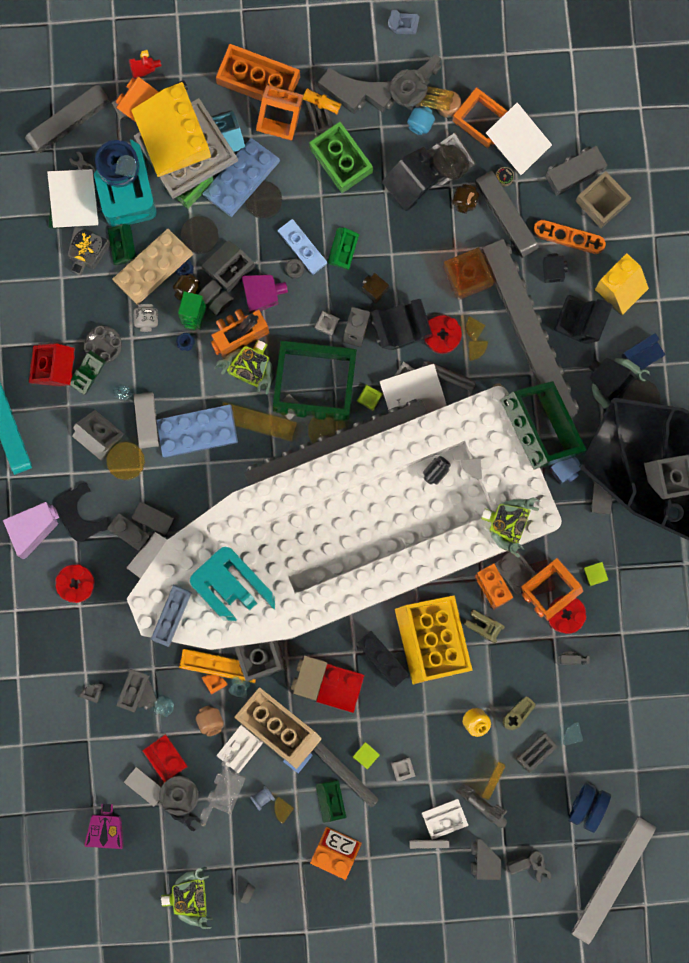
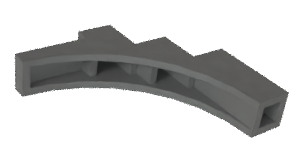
(354, 92)

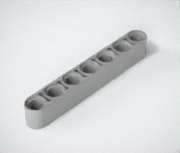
(613, 880)

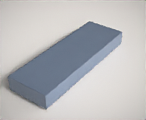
(171, 615)

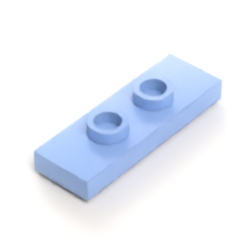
(302, 247)

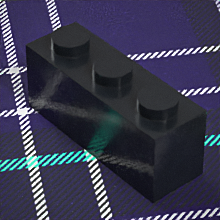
(382, 659)

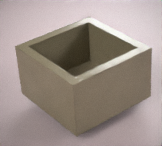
(603, 199)
(309, 678)

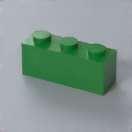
(192, 311)

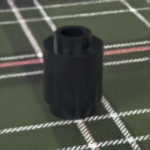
(436, 470)

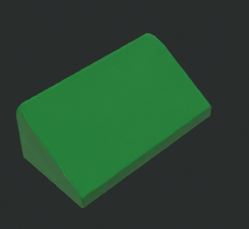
(343, 248)

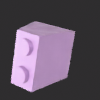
(31, 528)

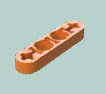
(568, 240)

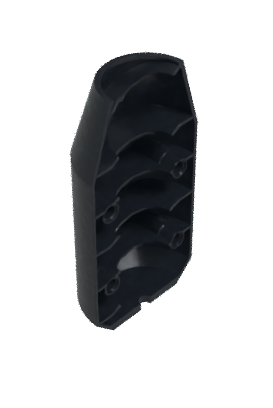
(625, 441)

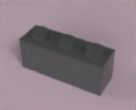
(575, 170)

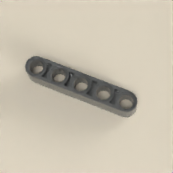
(67, 119)
(506, 214)

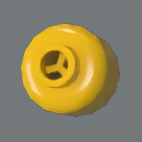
(476, 722)

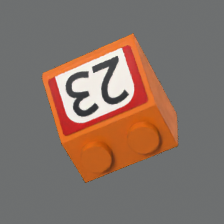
(335, 853)

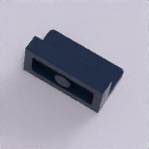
(645, 352)

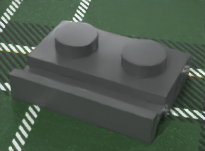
(515, 571)
(570, 658)

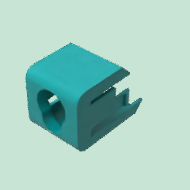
(127, 207)
(216, 574)

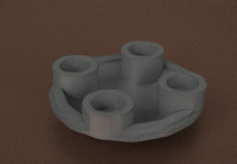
(104, 342)

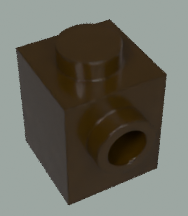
(374, 287)

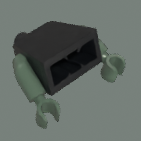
(613, 378)

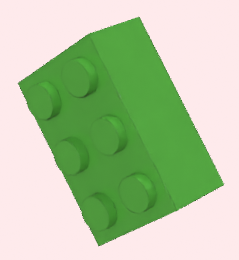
(341, 157)

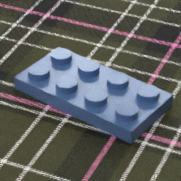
(242, 178)
(197, 431)

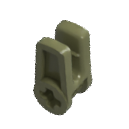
(485, 632)
(520, 712)

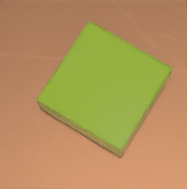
(369, 397)
(595, 574)
(366, 755)

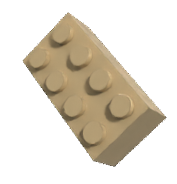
(278, 728)

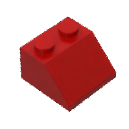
(51, 365)
(340, 688)

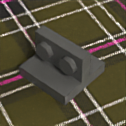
(96, 434)

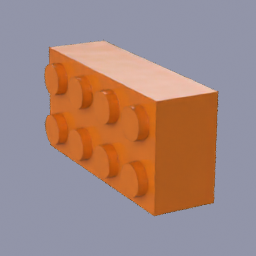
(251, 72)

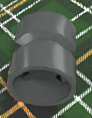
(218, 300)

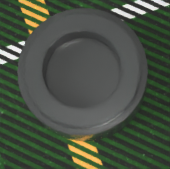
(294, 268)
(247, 894)

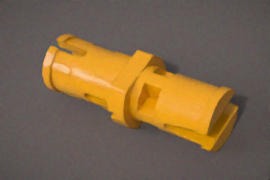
(322, 101)

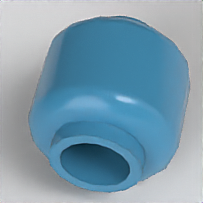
(421, 120)

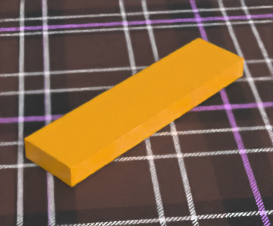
(211, 664)

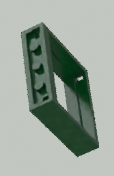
(317, 351)
(558, 417)

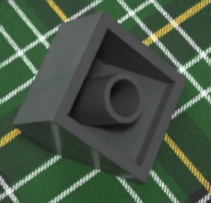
(260, 660)

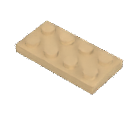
(152, 266)

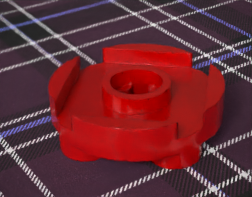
(450, 326)
(72, 594)
(577, 617)

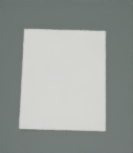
(518, 138)
(72, 198)
(416, 384)
(146, 555)

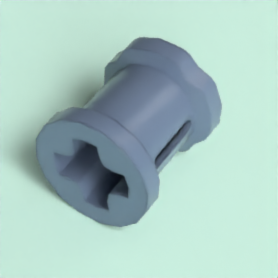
(262, 798)

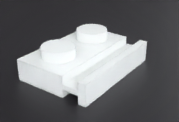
(244, 746)
(444, 819)

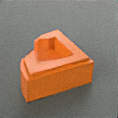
(214, 683)

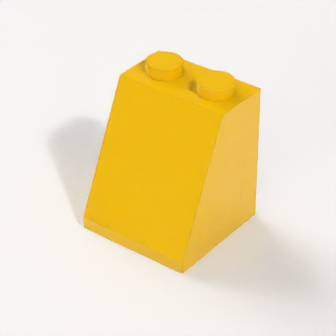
(623, 284)

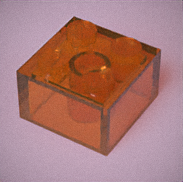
(468, 273)

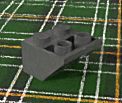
(228, 266)
(486, 864)

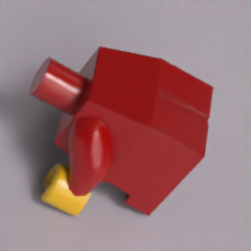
(144, 66)

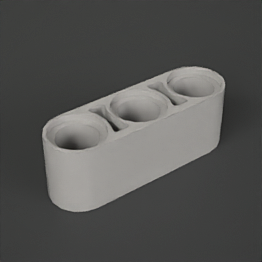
(146, 420)

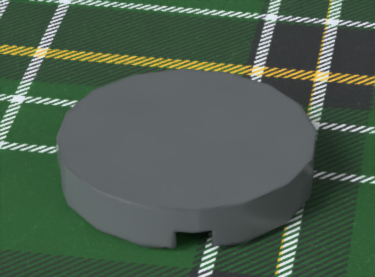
(408, 87)
(178, 795)

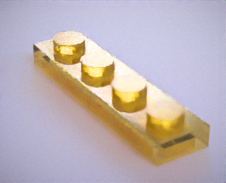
(263, 423)

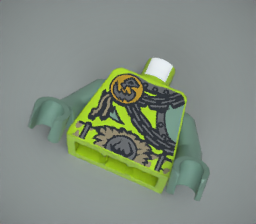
(249, 366)
(509, 522)
(189, 898)

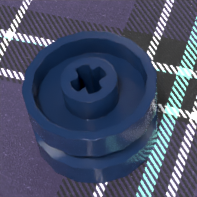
(107, 157)
(592, 808)

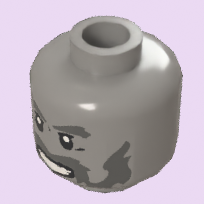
(145, 317)

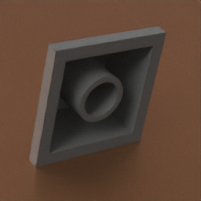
(669, 476)

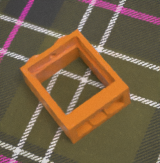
(477, 95)
(291, 102)
(560, 569)
(494, 591)

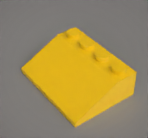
(171, 130)
(433, 639)

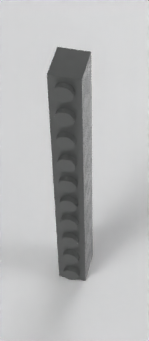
(526, 321)
(330, 444)

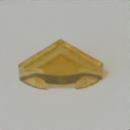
(474, 328)
(477, 349)
(282, 810)

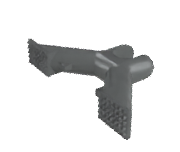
(493, 814)

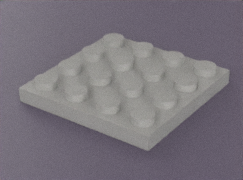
(192, 175)

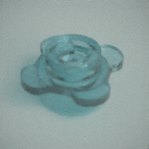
(123, 393)
(239, 692)
(164, 706)

